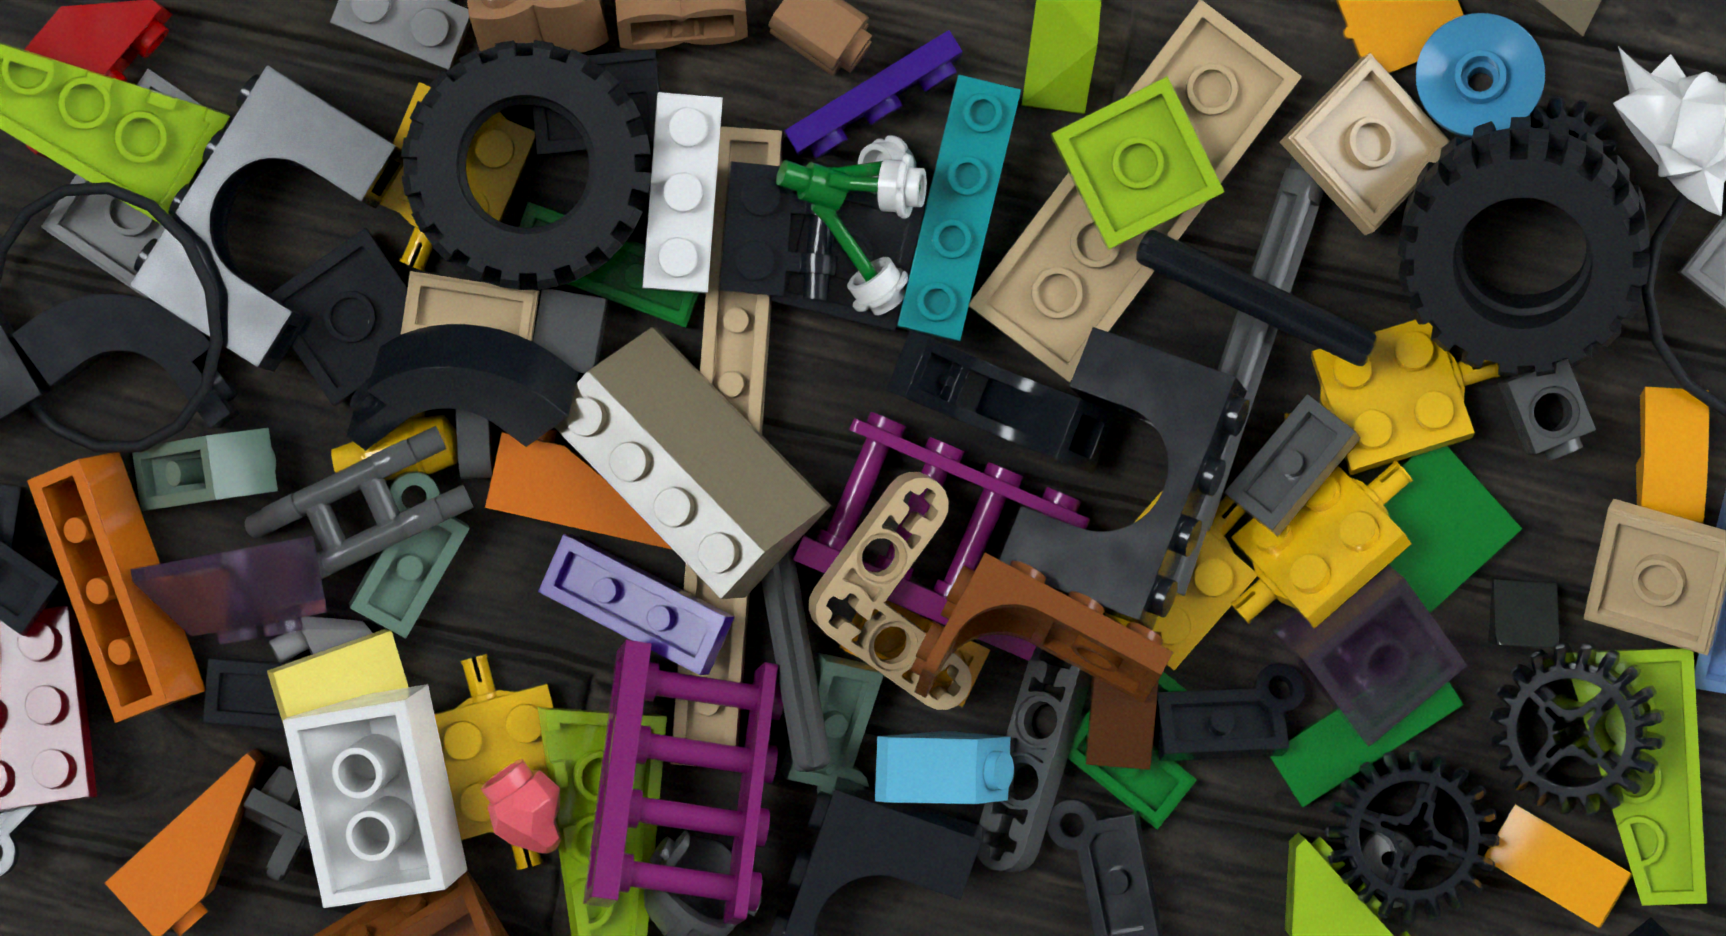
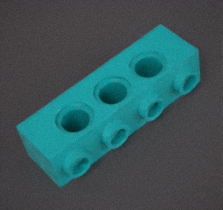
(958, 208)

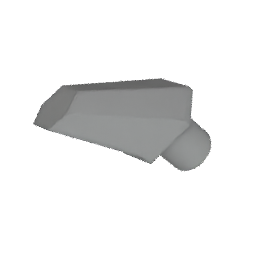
(317, 636)

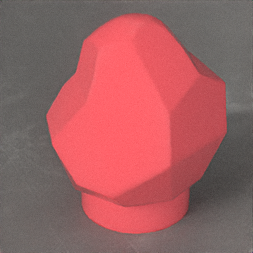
(524, 807)

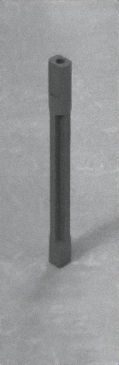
(1251, 338)

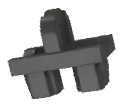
(277, 812)

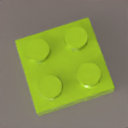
(1137, 163)

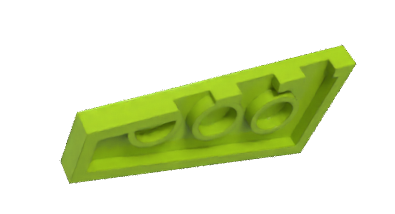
(104, 125)
(573, 762)
(1664, 819)

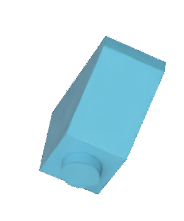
(943, 768)

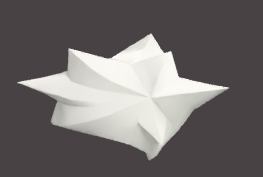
(1679, 126)

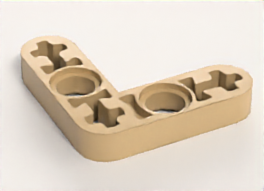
(873, 588)

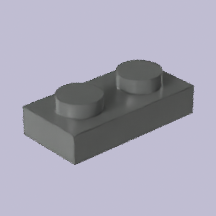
(1292, 465)

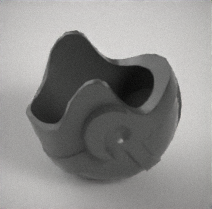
(689, 914)

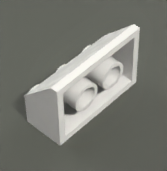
(376, 797)

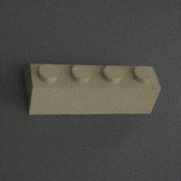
(690, 464)

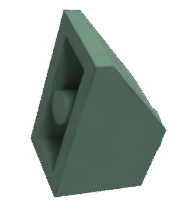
(205, 469)

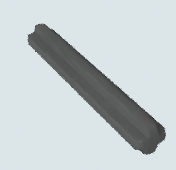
(795, 666)

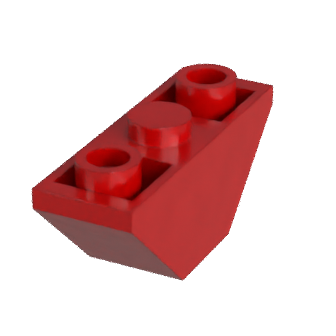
(102, 36)

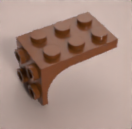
(1071, 627)

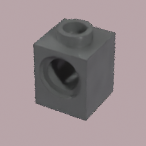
(572, 327)
(1520, 398)

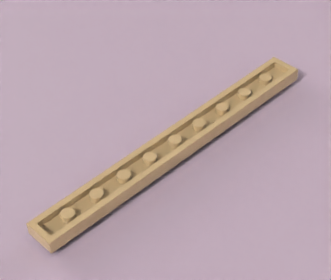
(736, 365)

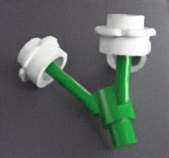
(884, 170)

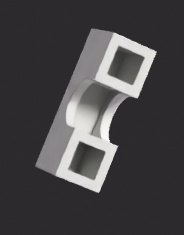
(682, 192)

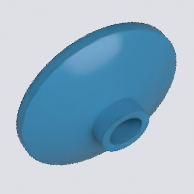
(1475, 46)

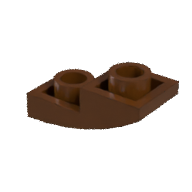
(1120, 727)

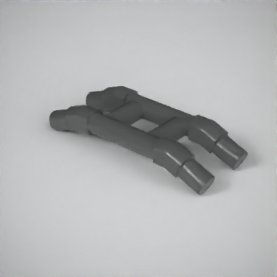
(369, 477)

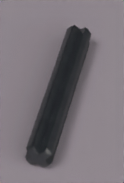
(1256, 298)

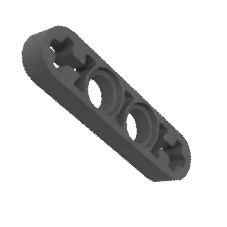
(1045, 755)

